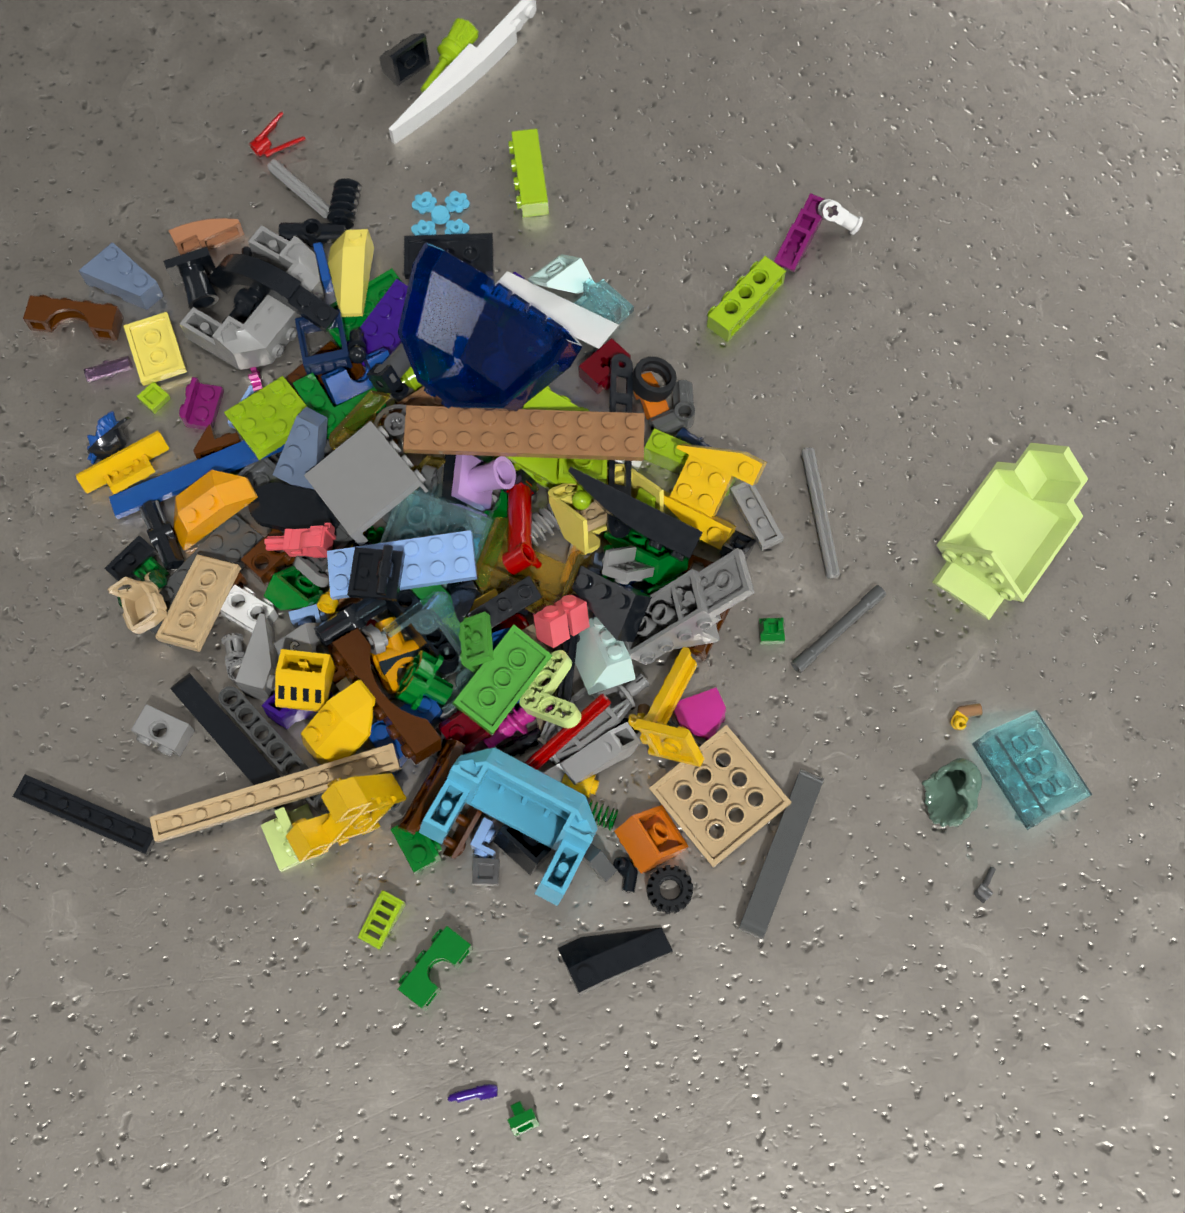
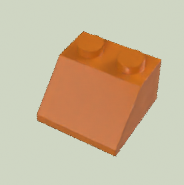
(650, 838)

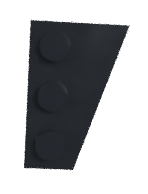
(614, 604)

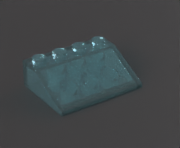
(430, 515)
(1031, 769)

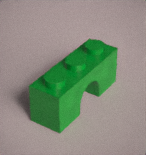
(446, 947)

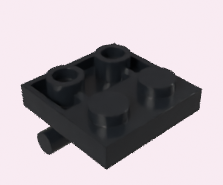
(376, 573)

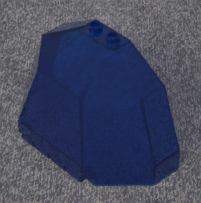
(477, 339)

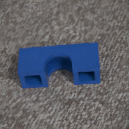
(343, 388)

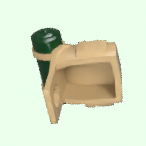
(142, 601)

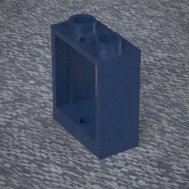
(327, 361)

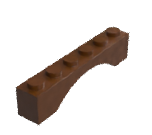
(414, 733)

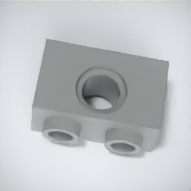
(153, 720)

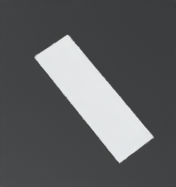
(576, 319)

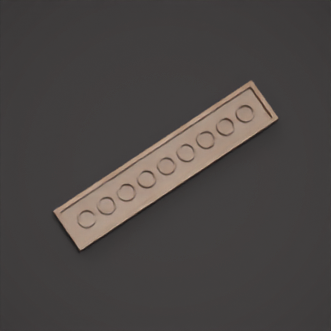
(524, 433)

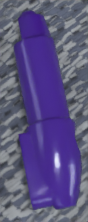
(481, 1092)

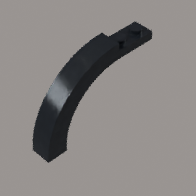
(267, 278)

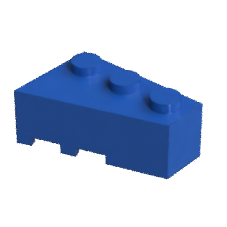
(428, 710)

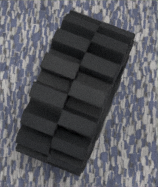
(662, 903)

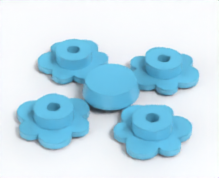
(440, 214)

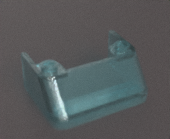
(427, 616)

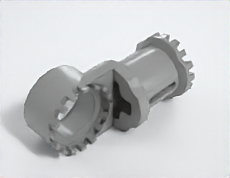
(234, 653)

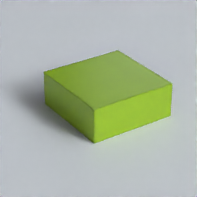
(153, 397)

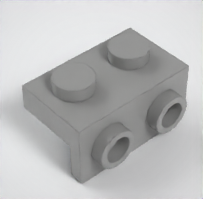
(620, 565)

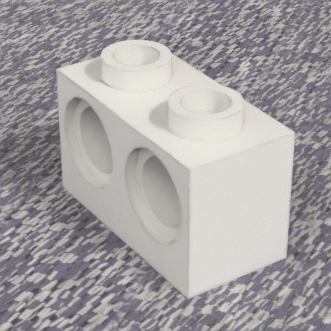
(245, 615)

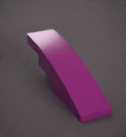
(800, 234)

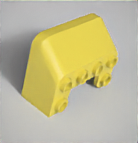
(574, 525)

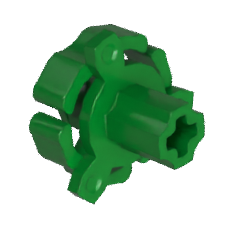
(421, 681)

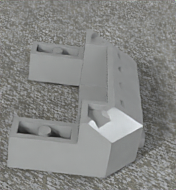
(272, 323)

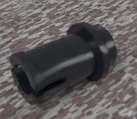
(401, 393)

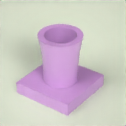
(476, 479)

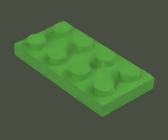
(502, 681)

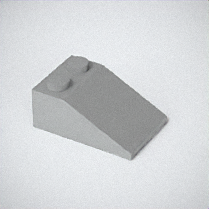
(259, 663)

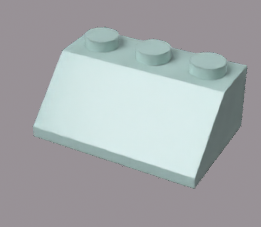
(602, 659)

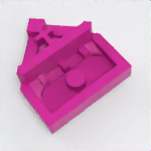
(701, 713)

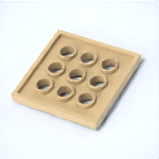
(737, 797)

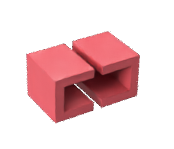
(553, 620)

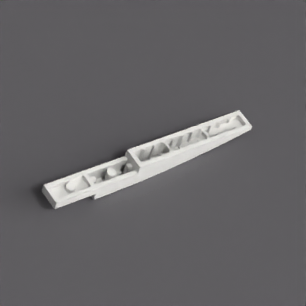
(463, 71)

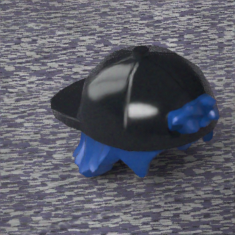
(108, 437)

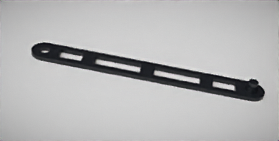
(614, 527)

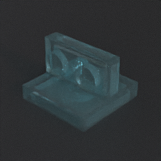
(604, 301)

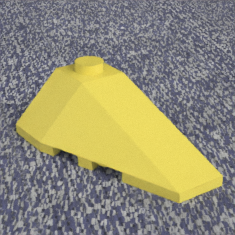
(350, 270)

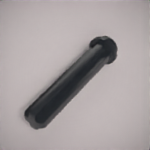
(564, 689)

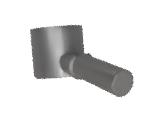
(983, 892)

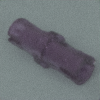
(108, 369)

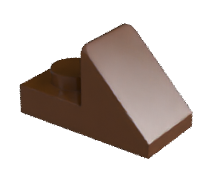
(210, 444)

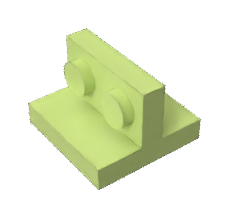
(276, 832)

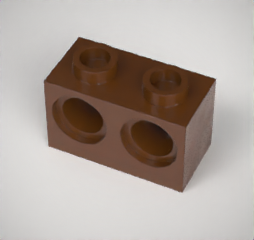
(259, 555)

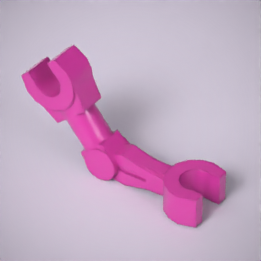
(256, 379)

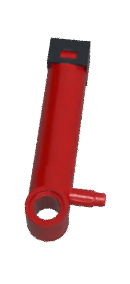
(519, 530)

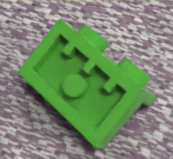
(476, 641)

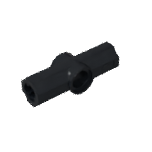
(324, 231)
(162, 535)
(348, 619)

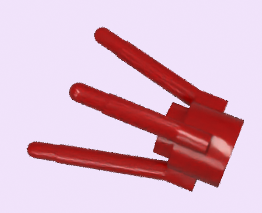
(262, 144)

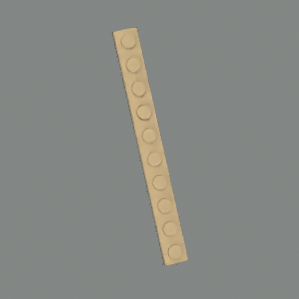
(271, 793)

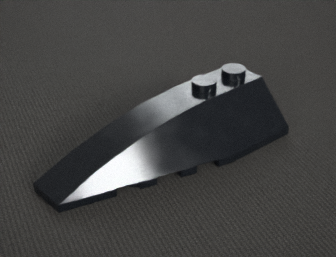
(644, 520)

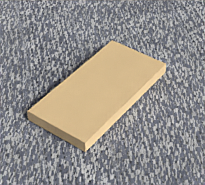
(198, 603)

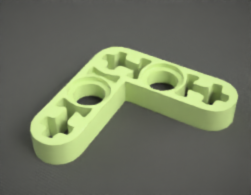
(536, 703)

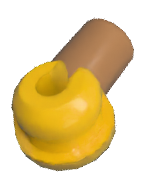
(643, 710)
(962, 714)

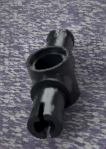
(246, 303)

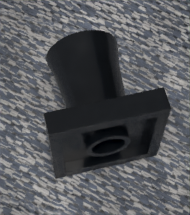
(193, 271)

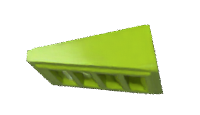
(389, 924)

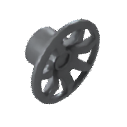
(394, 423)

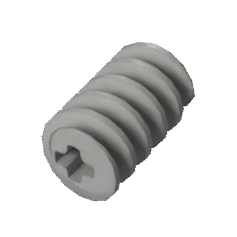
(543, 523)

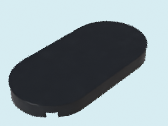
(290, 507)

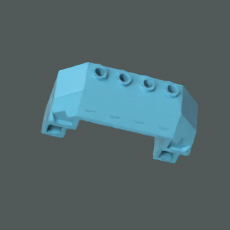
(522, 801)

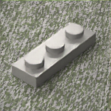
(756, 515)

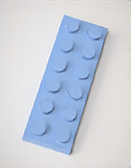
(426, 562)

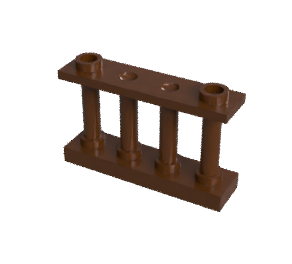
(427, 794)

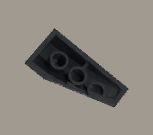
(606, 957)

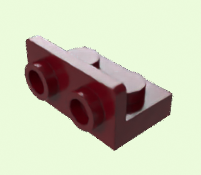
(463, 729)

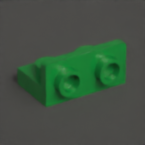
(417, 849)

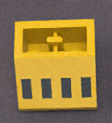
(303, 680)

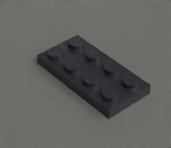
(471, 248)

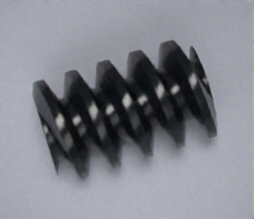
(344, 202)

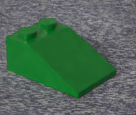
(664, 565)

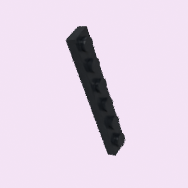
(85, 814)

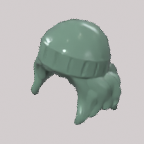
(953, 792)

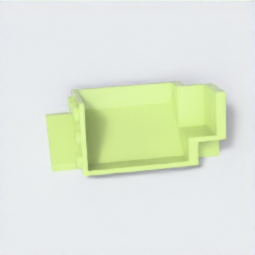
(1011, 528)

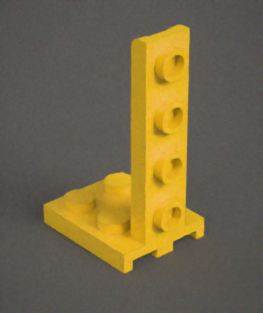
(665, 740)

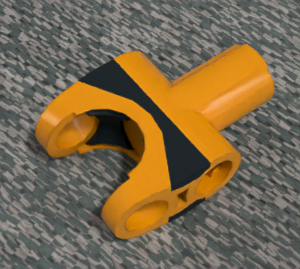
(397, 655)

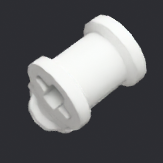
(840, 215)

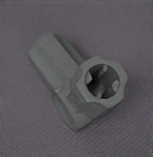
(683, 403)

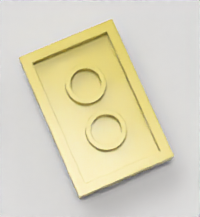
(155, 348)

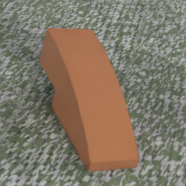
(205, 233)

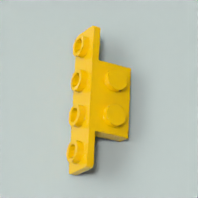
(124, 466)

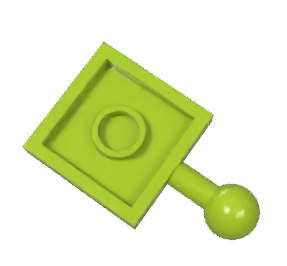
(591, 467)

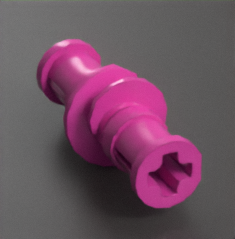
(512, 723)

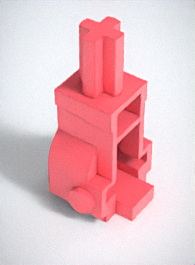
(304, 542)

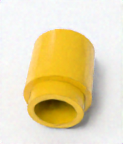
(586, 787)

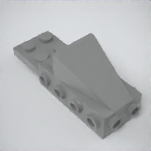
(690, 607)

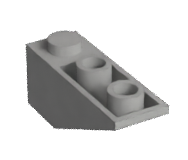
(601, 753)

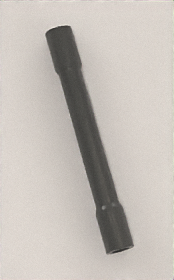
(810, 654)

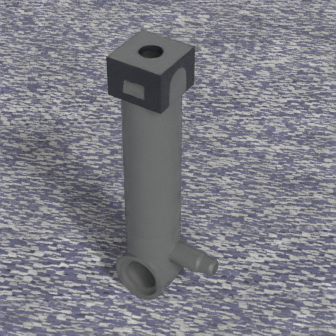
(387, 376)

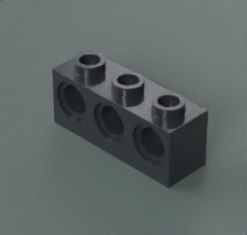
(510, 601)

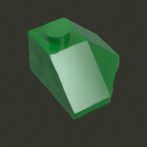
(292, 590)

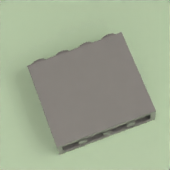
(364, 480)

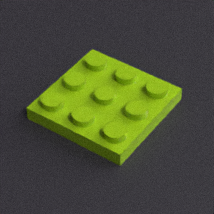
(266, 417)

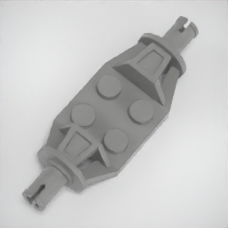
(601, 724)

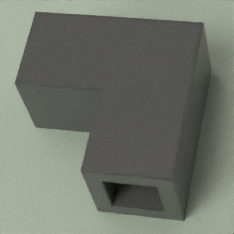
(599, 863)

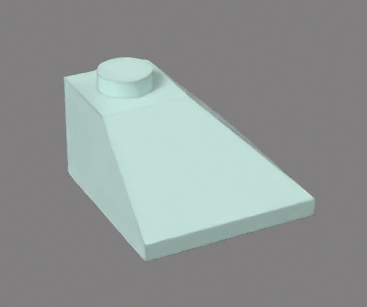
(563, 273)

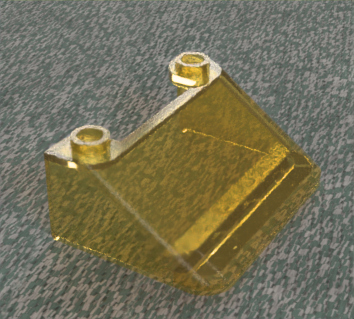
(552, 578)

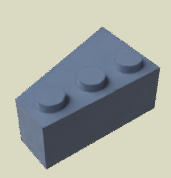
(121, 276)
(303, 448)

